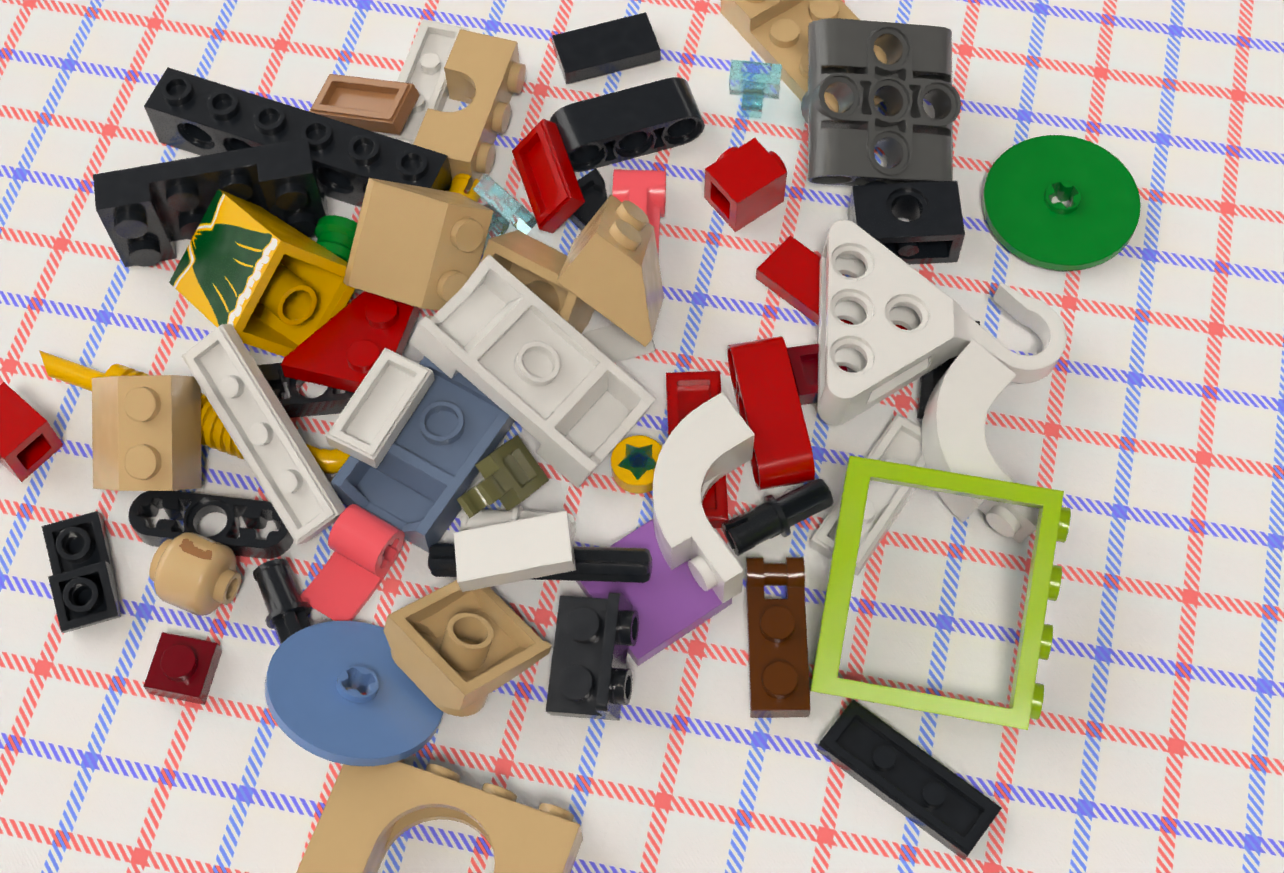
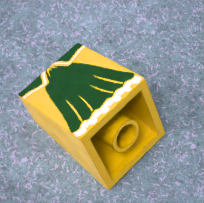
(260, 276)

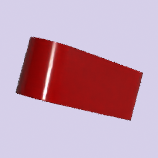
(773, 411)

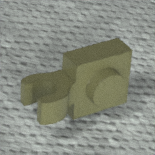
(508, 475)

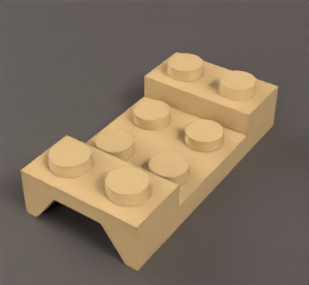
(780, 34)

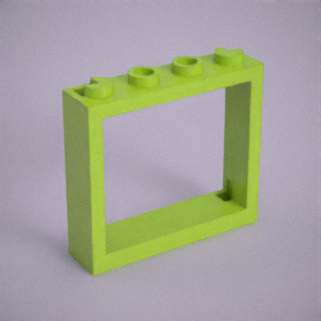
(1042, 586)

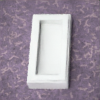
(380, 408)
(514, 551)

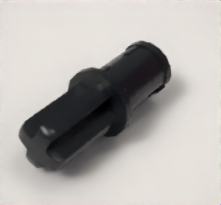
(776, 516)
(281, 599)

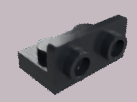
(591, 657)

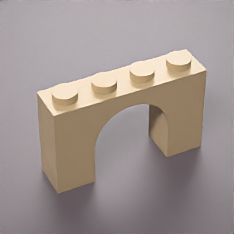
(382, 802)

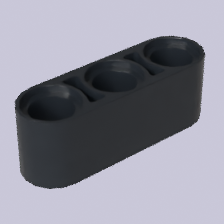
(629, 123)

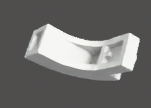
(957, 441)
(693, 458)

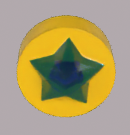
(634, 463)

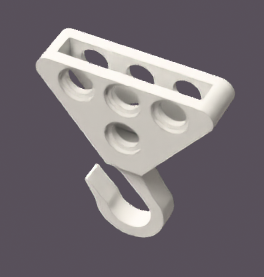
(891, 294)

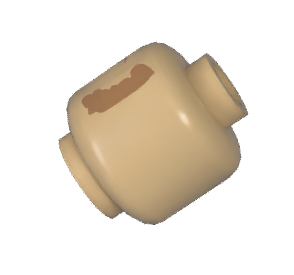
(195, 573)

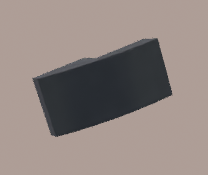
(82, 571)

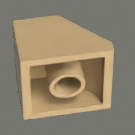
(416, 243)
(618, 268)
(539, 269)
(146, 433)

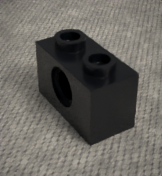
(934, 212)

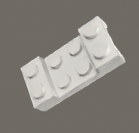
(534, 369)

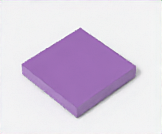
(666, 604)

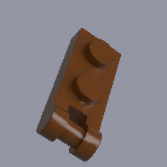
(777, 640)

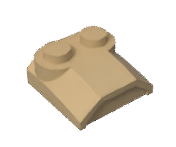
(461, 646)

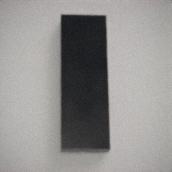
(909, 779)

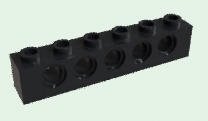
(220, 118)

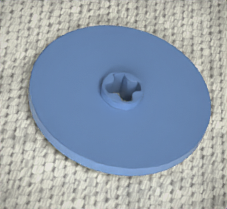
(316, 711)

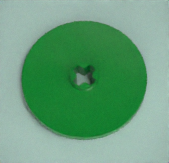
(1047, 234)

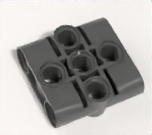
(846, 66)

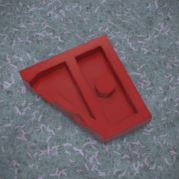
(351, 342)

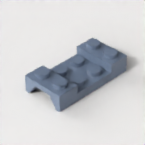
(428, 461)

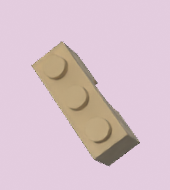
(484, 75)

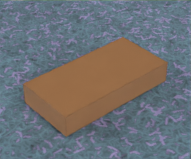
(366, 102)

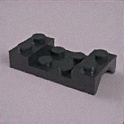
(166, 201)

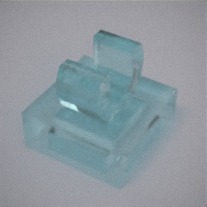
(754, 83)
(505, 209)

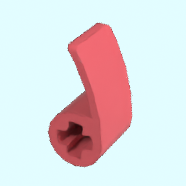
(362, 557)

